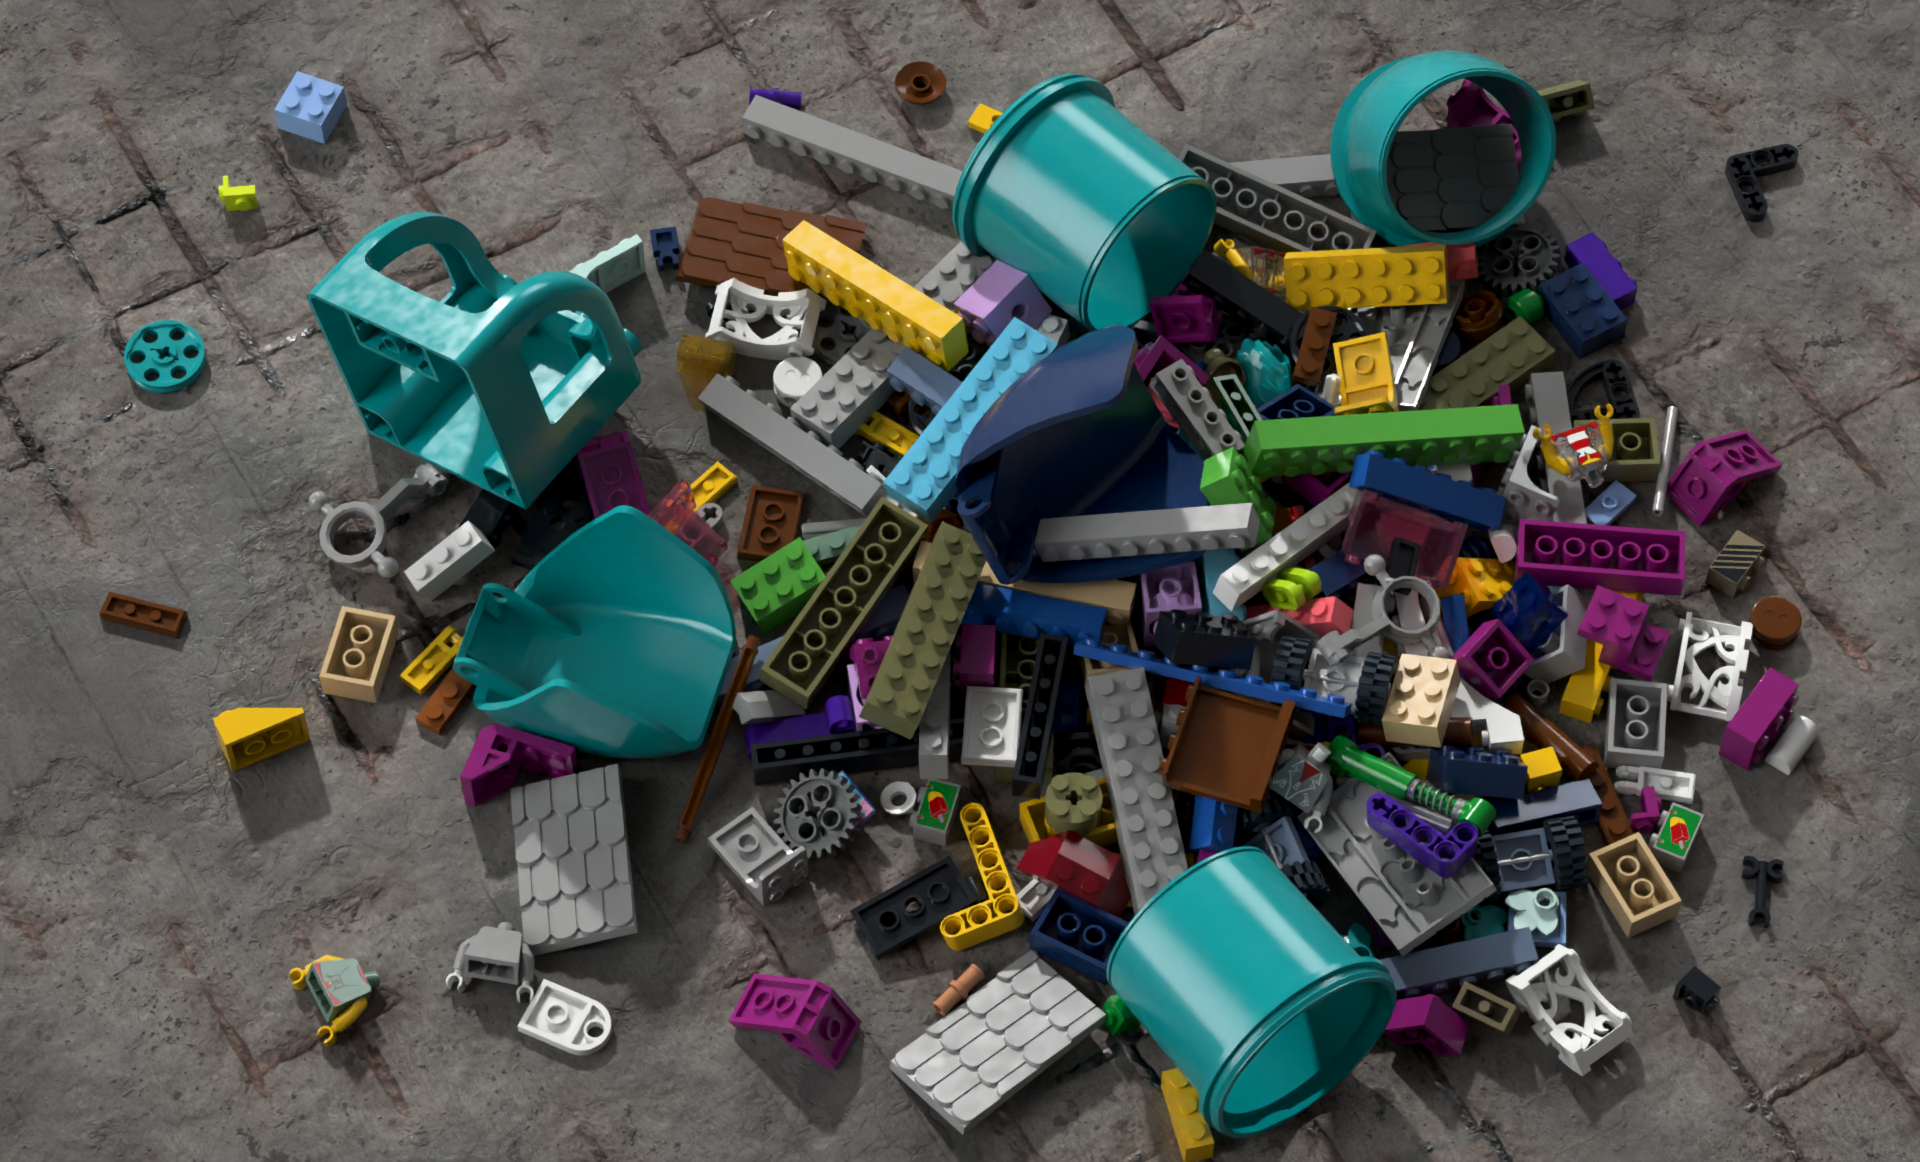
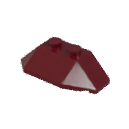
(1078, 869)

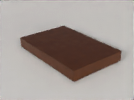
(769, 522)

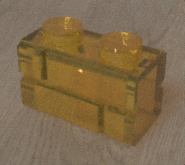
(705, 356)

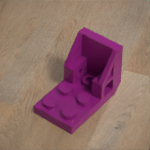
(1186, 317)
(1717, 473)
(611, 474)
(503, 746)
(802, 1013)

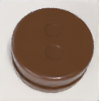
(1775, 622)

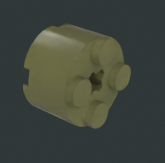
(1073, 803)

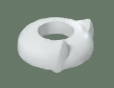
(893, 790)

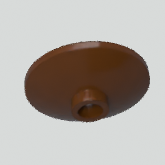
(920, 75)

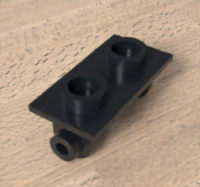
(876, 456)

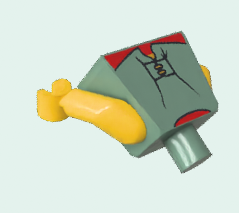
(338, 989)

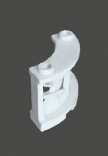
(781, 344)
(1705, 635)
(1572, 1051)

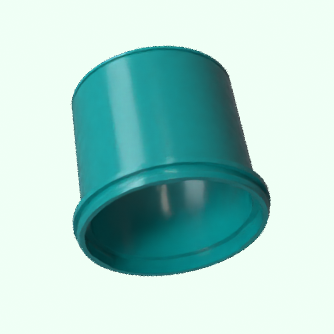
(1083, 203)
(1249, 991)

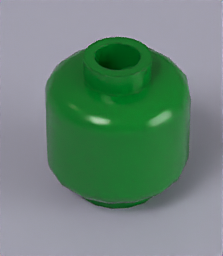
(1525, 304)

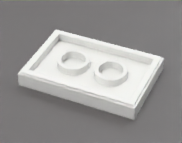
(991, 726)

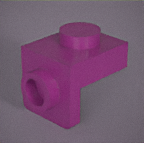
(1651, 808)

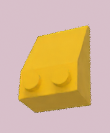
(258, 733)

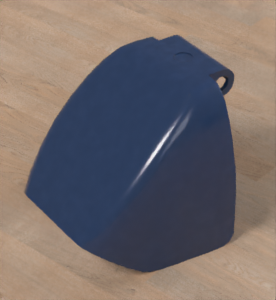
(1070, 443)

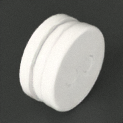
(794, 378)

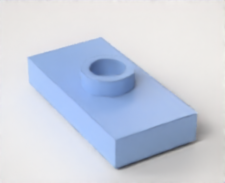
(1609, 504)

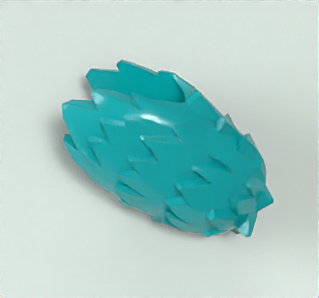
(1265, 371)

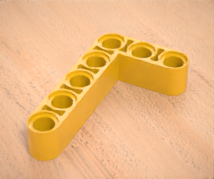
(998, 876)

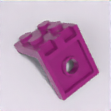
(1160, 355)

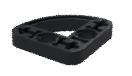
(1601, 371)

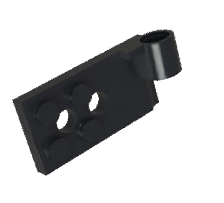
(539, 536)
(939, 891)

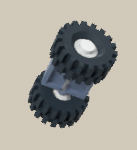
(1278, 838)
(1534, 858)

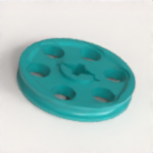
(161, 347)

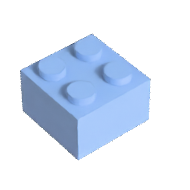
(310, 107)

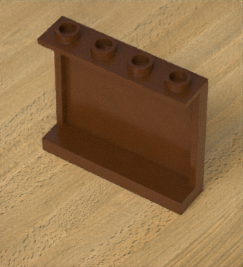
(1227, 747)

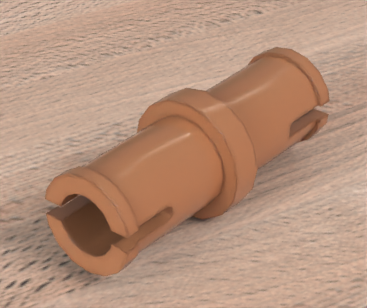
(958, 990)

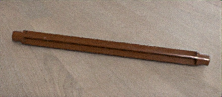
(717, 740)

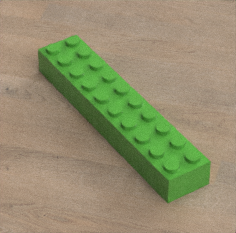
(1417, 437)

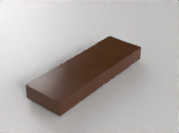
(143, 615)

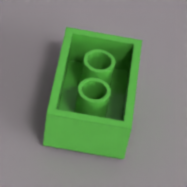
(1230, 482)
(779, 585)

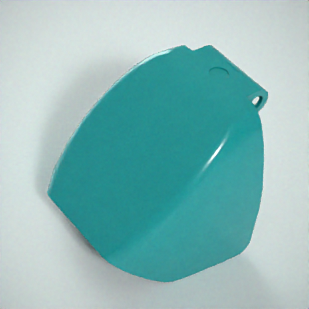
(605, 642)

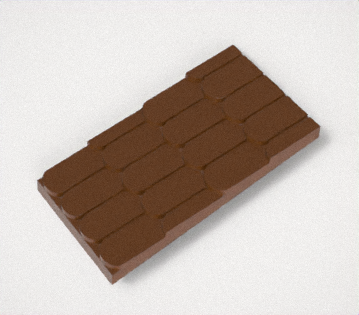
(747, 244)

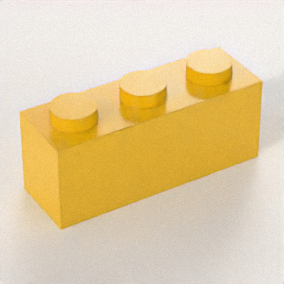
(1189, 1126)

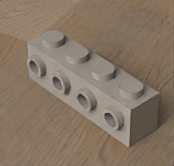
(1195, 411)

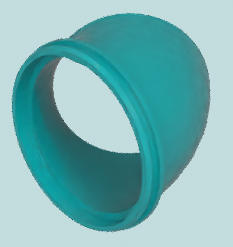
(1383, 101)

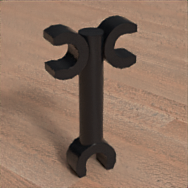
(1763, 872)

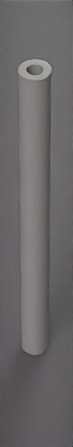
(1665, 461)

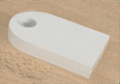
(564, 1019)

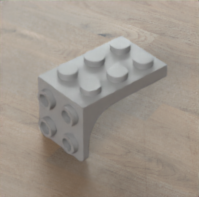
(1522, 496)
(759, 856)

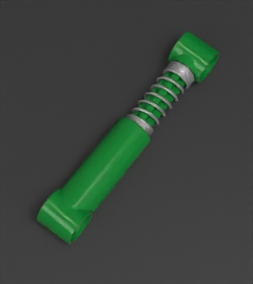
(1350, 760)

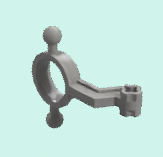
(425, 483)
(1338, 648)

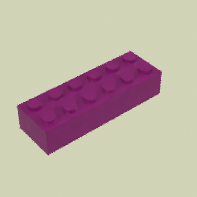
(1601, 556)

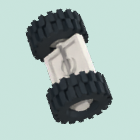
(1357, 679)

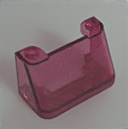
(1376, 523)

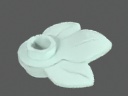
(1533, 914)

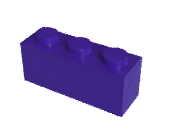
(1603, 267)

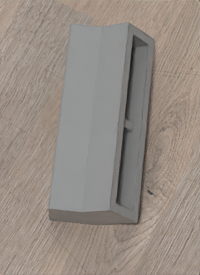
(765, 707)

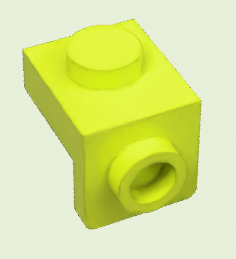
(239, 197)

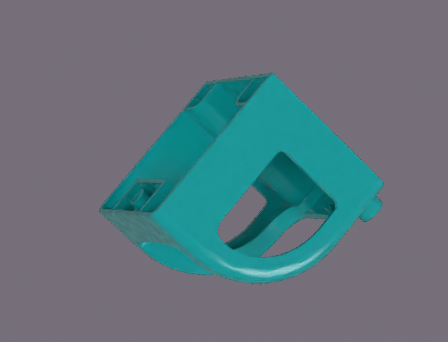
(491, 375)

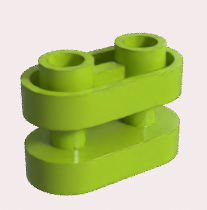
(1291, 588)

